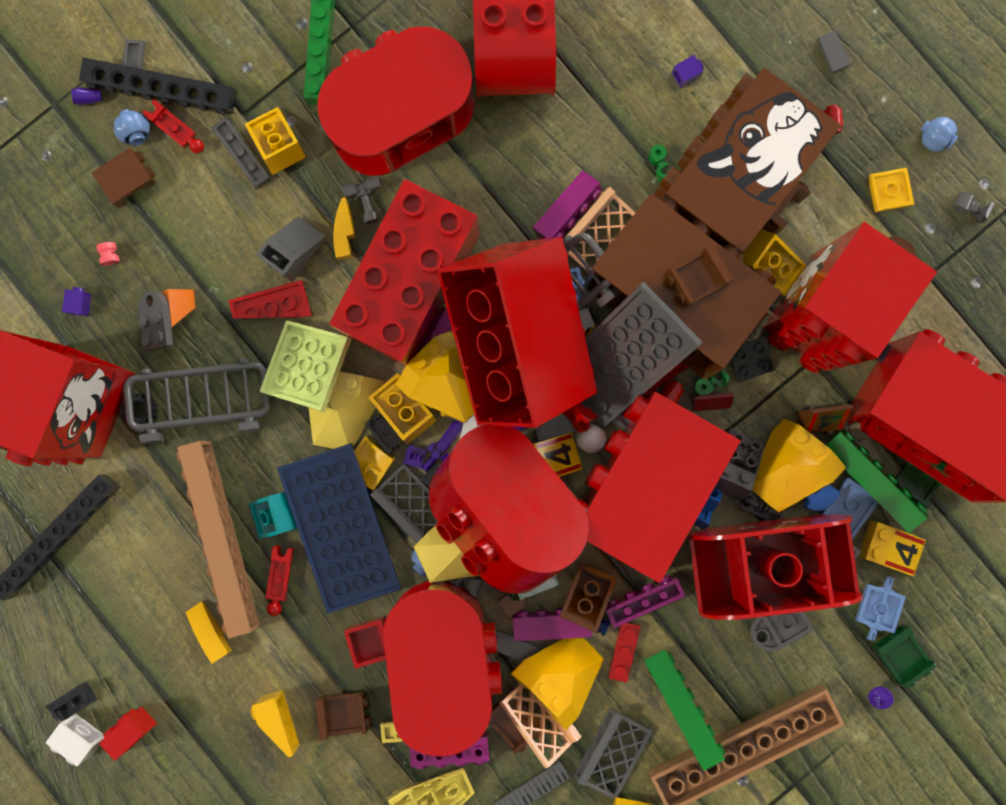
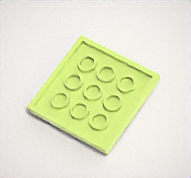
(305, 365)

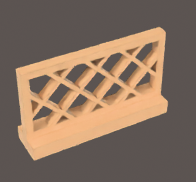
(590, 217)
(569, 736)

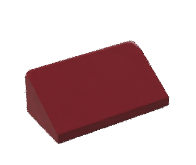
(712, 402)

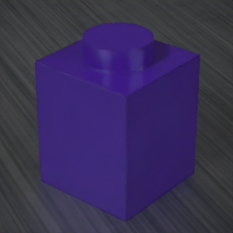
(687, 71)
(76, 302)

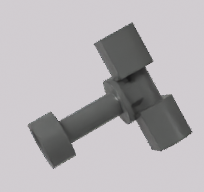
(363, 192)

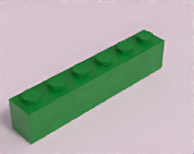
(318, 48)
(877, 482)
(684, 710)

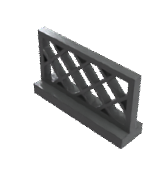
(394, 512)
(597, 750)

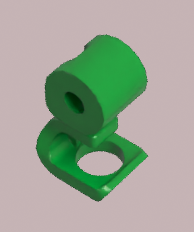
(656, 158)
(704, 387)

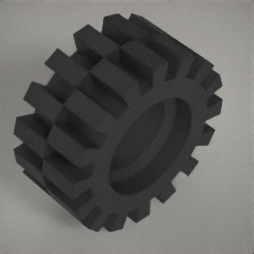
(141, 398)

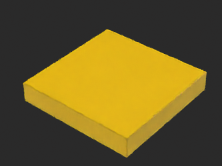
(890, 190)

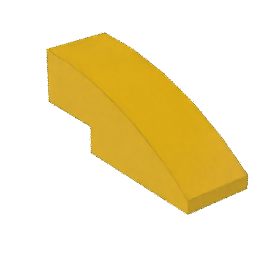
(343, 231)
(208, 632)

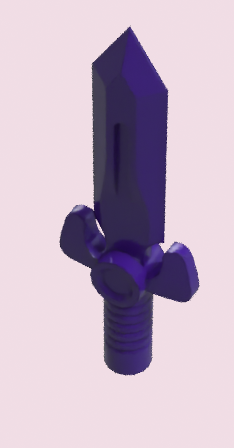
(443, 444)

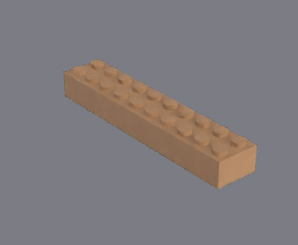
(218, 538)
(749, 746)

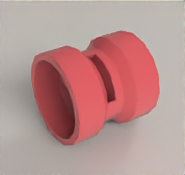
(108, 253)

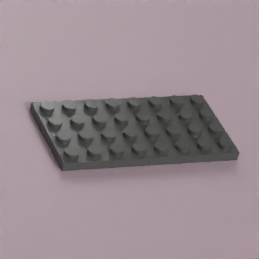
(634, 351)

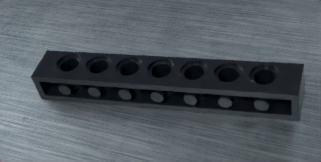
(93, 69)
(56, 535)

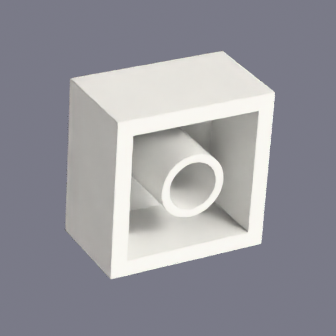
(75, 740)

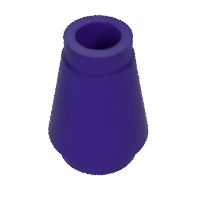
(85, 96)

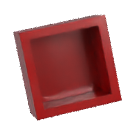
(366, 642)
(127, 732)

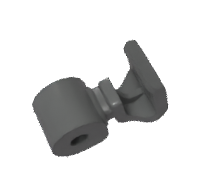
(965, 203)
(473, 585)

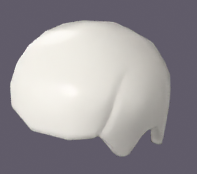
(592, 440)

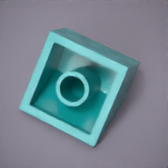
(272, 515)

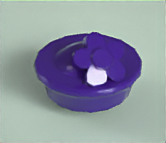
(880, 697)

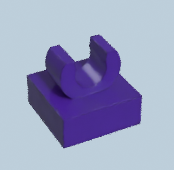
(414, 456)

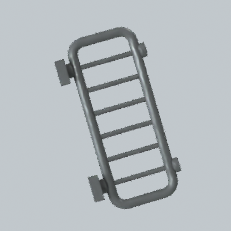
(603, 288)
(150, 429)

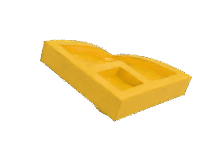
(373, 462)

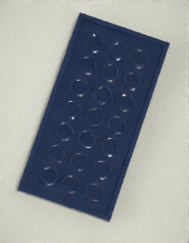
(339, 528)

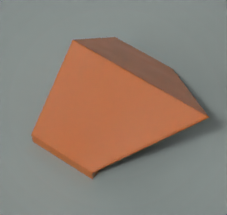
(180, 303)

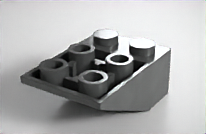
(291, 248)
(743, 466)

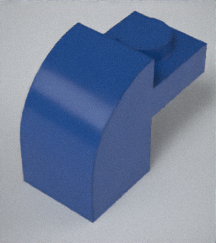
(821, 499)
(704, 517)

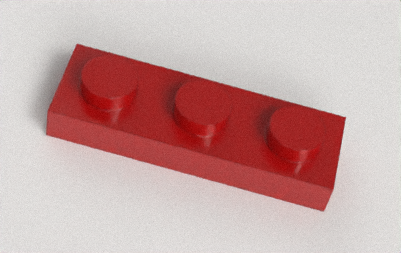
(624, 652)

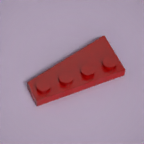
(277, 302)

